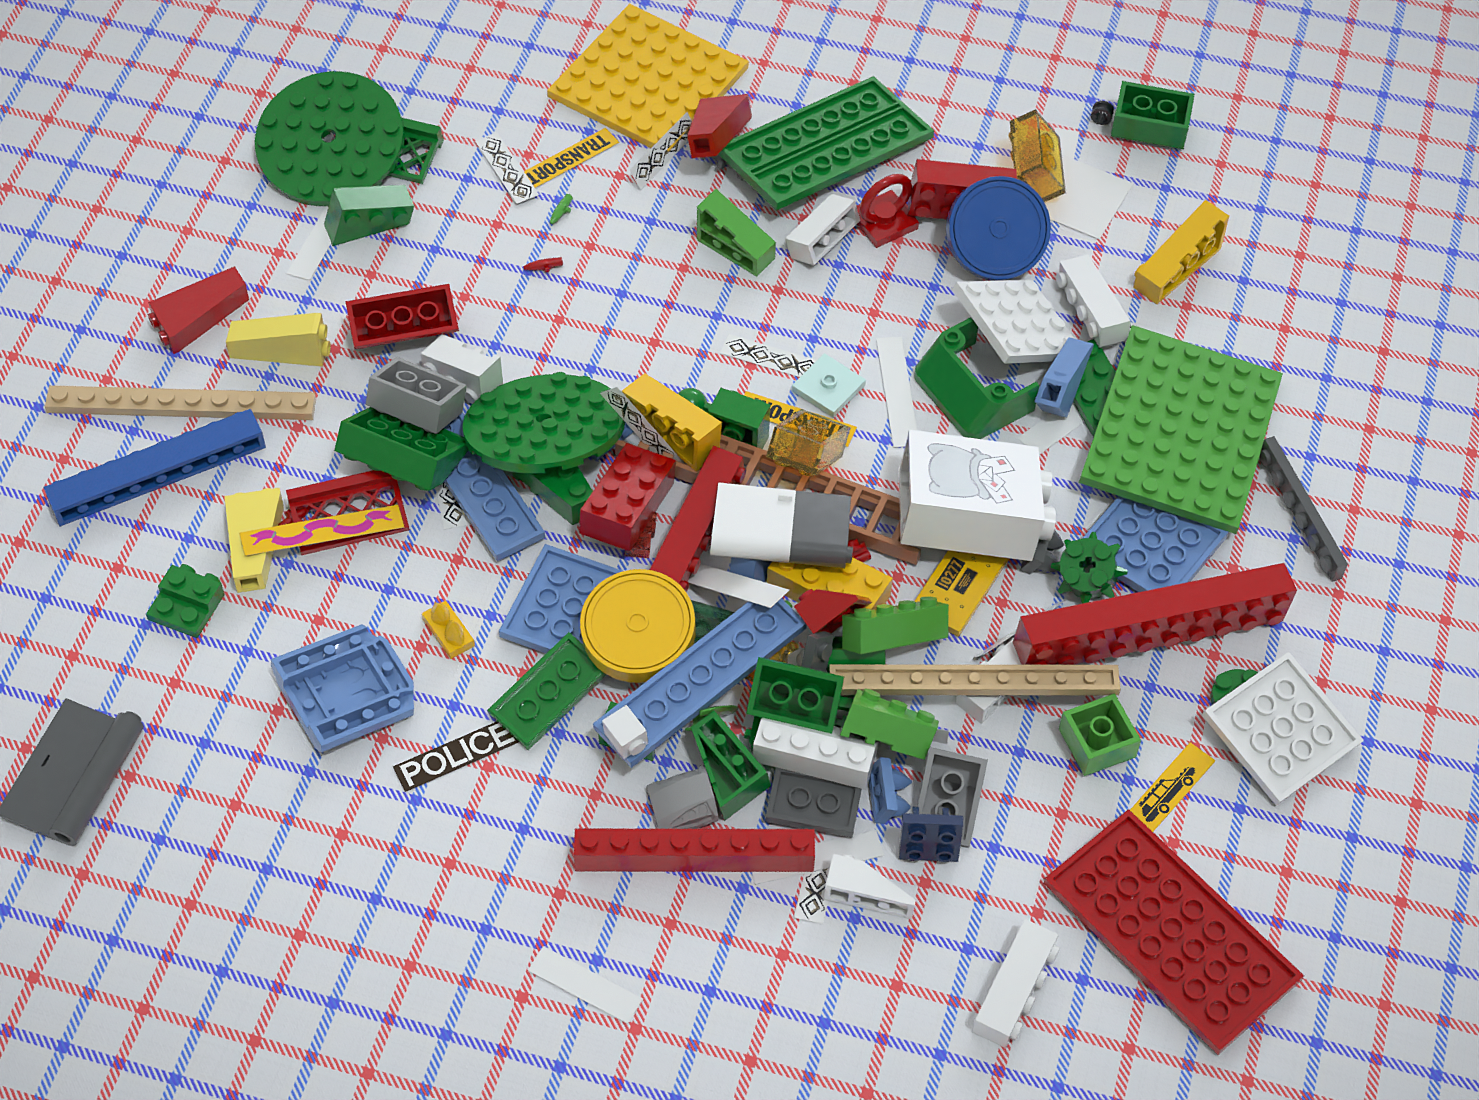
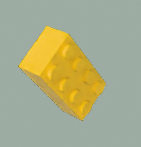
(854, 579)

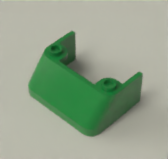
(960, 395)

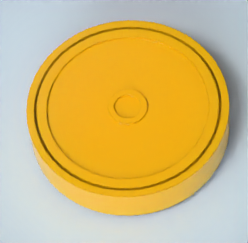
(636, 624)

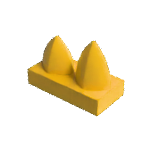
(448, 629)

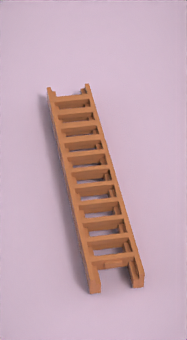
(824, 482)

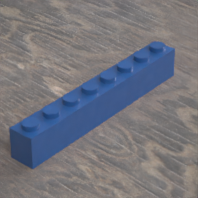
(154, 467)

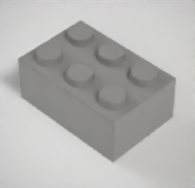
(416, 395)

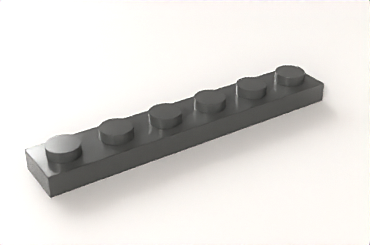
(1305, 512)

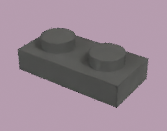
(818, 651)

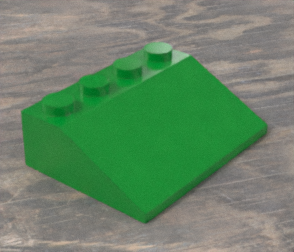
(400, 448)

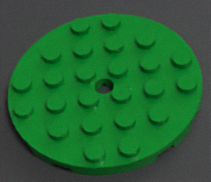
(305, 112)
(542, 423)

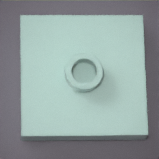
(828, 385)

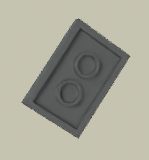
(812, 803)

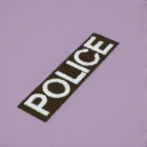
(453, 755)

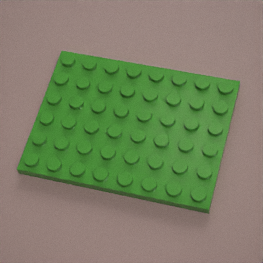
(1182, 429)

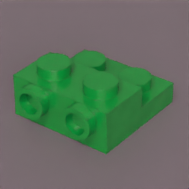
(186, 600)

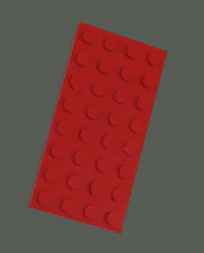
(1173, 931)

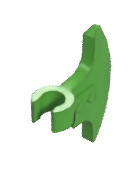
(720, 710)

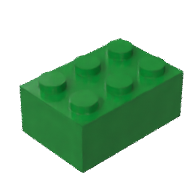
(1153, 115)

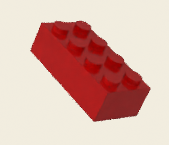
(939, 183)
(627, 497)

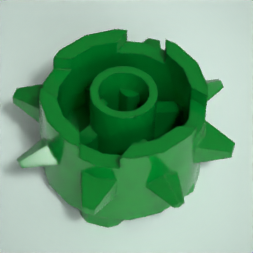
(1099, 579)

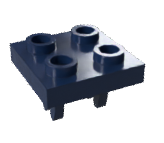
(930, 836)

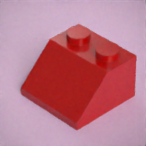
(824, 609)

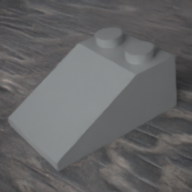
(953, 783)

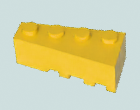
(1182, 252)
(679, 422)

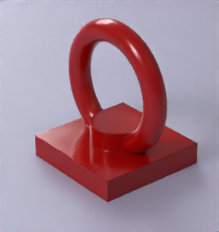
(885, 215)

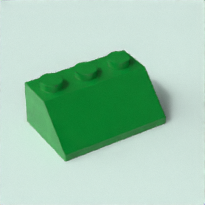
(795, 695)

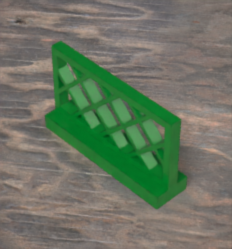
(419, 134)

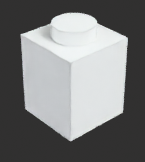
(625, 732)

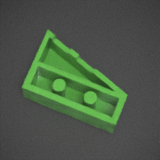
(733, 234)
(890, 723)

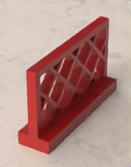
(341, 489)

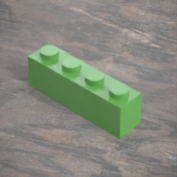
(894, 625)

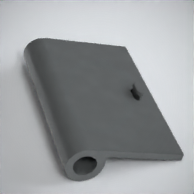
(70, 771)

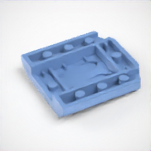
(345, 686)

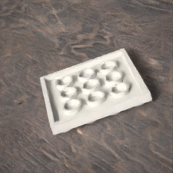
(1014, 319)
(1282, 728)

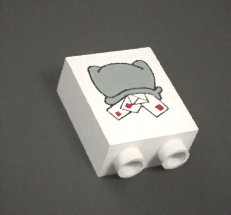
(973, 496)

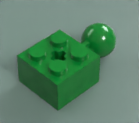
(740, 415)

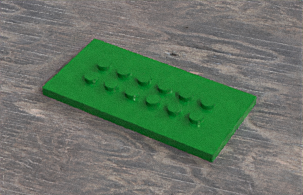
(825, 142)

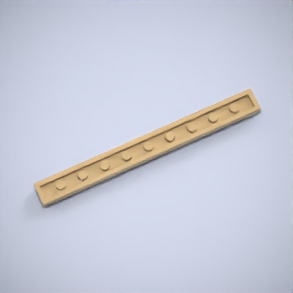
(179, 402)
(980, 679)

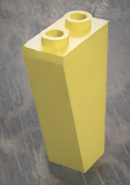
(280, 339)
(248, 513)

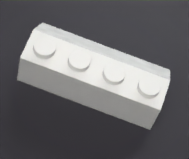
(815, 752)

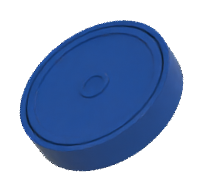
(998, 228)

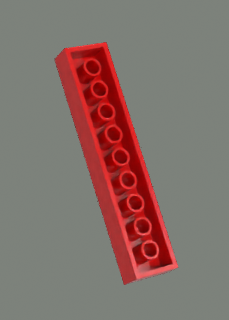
(1155, 617)

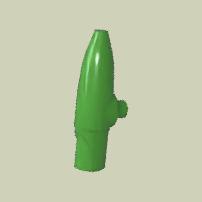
(561, 208)

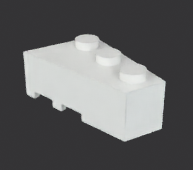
(464, 365)

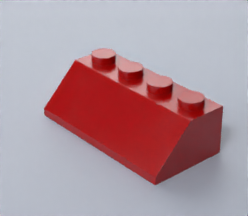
(401, 316)

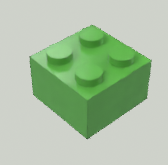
(1099, 734)

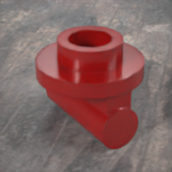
(860, 551)

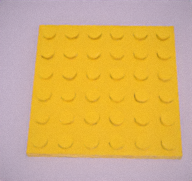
(645, 76)

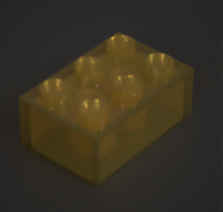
(1037, 155)
(807, 442)

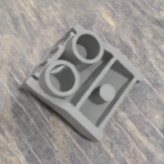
(683, 801)

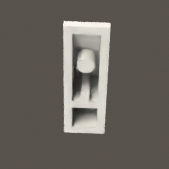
(861, 886)

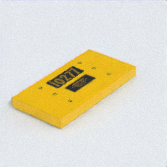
(962, 583)

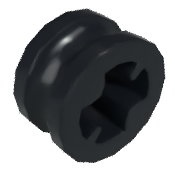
(1096, 113)

